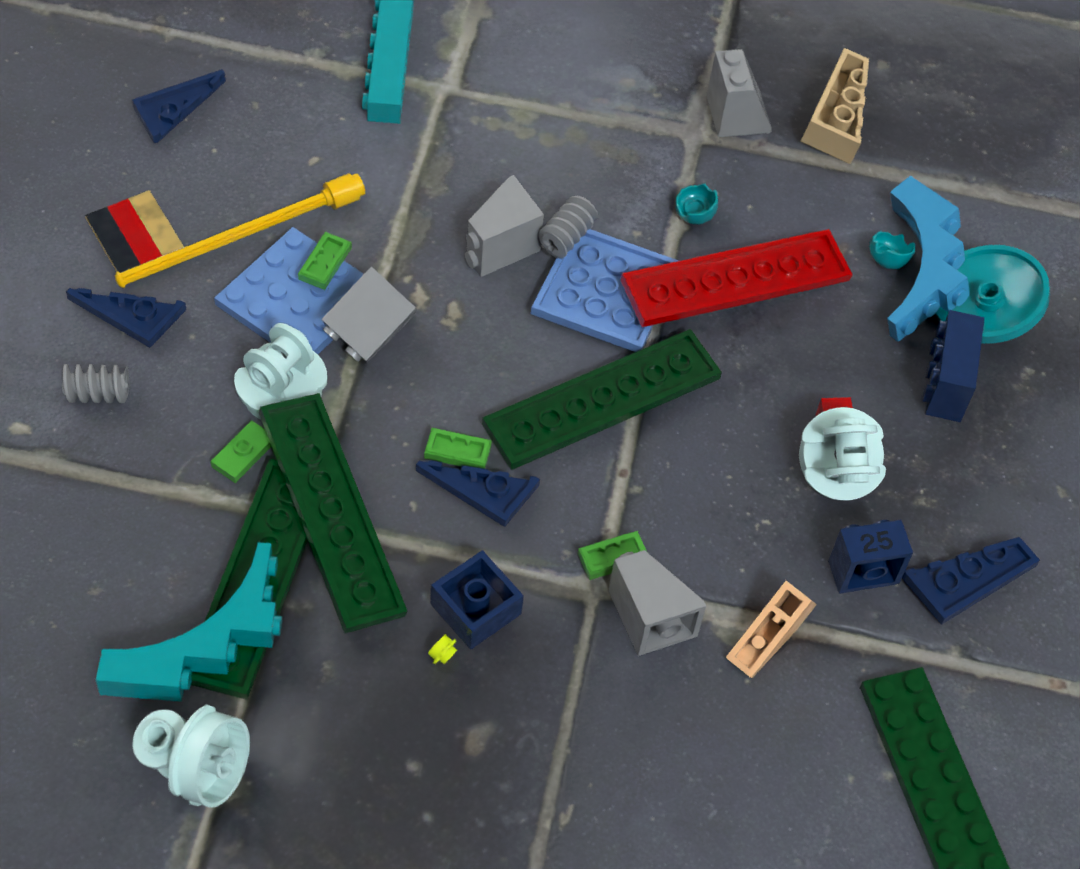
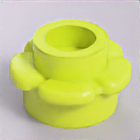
(443, 650)

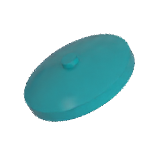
(1005, 289)

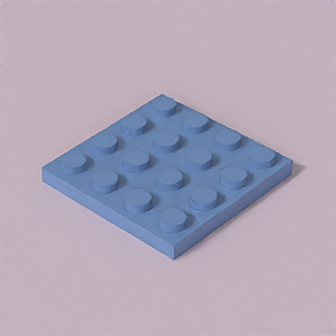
(272, 293)
(588, 294)

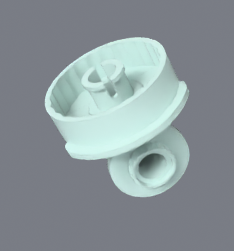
(280, 370)
(858, 454)
(197, 756)

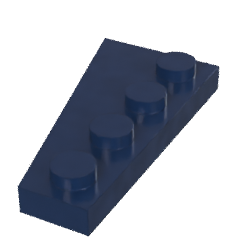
(962, 582)

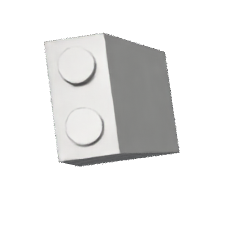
(735, 97)
(503, 229)
(368, 316)
(653, 603)

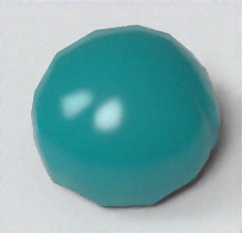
(697, 204)
(891, 250)

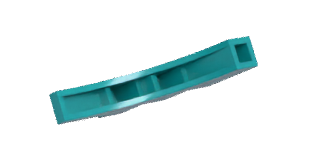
(167, 667)

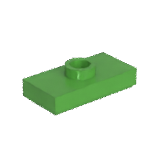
(324, 260)
(457, 449)
(242, 452)
(600, 557)

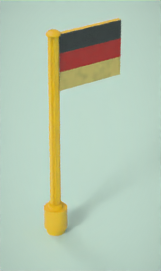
(143, 241)

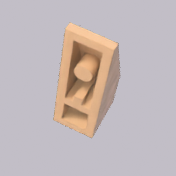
(771, 629)

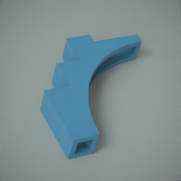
(938, 281)

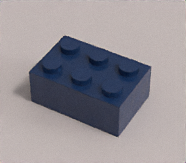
(953, 365)

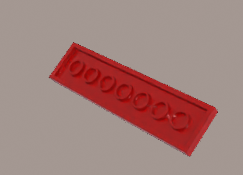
(735, 277)

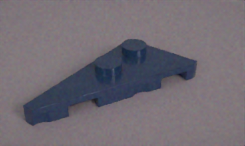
(168, 107)
(135, 316)
(486, 491)

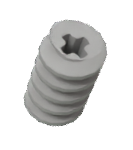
(567, 226)
(95, 384)

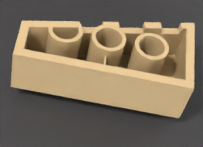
(838, 116)

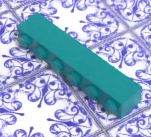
(388, 60)

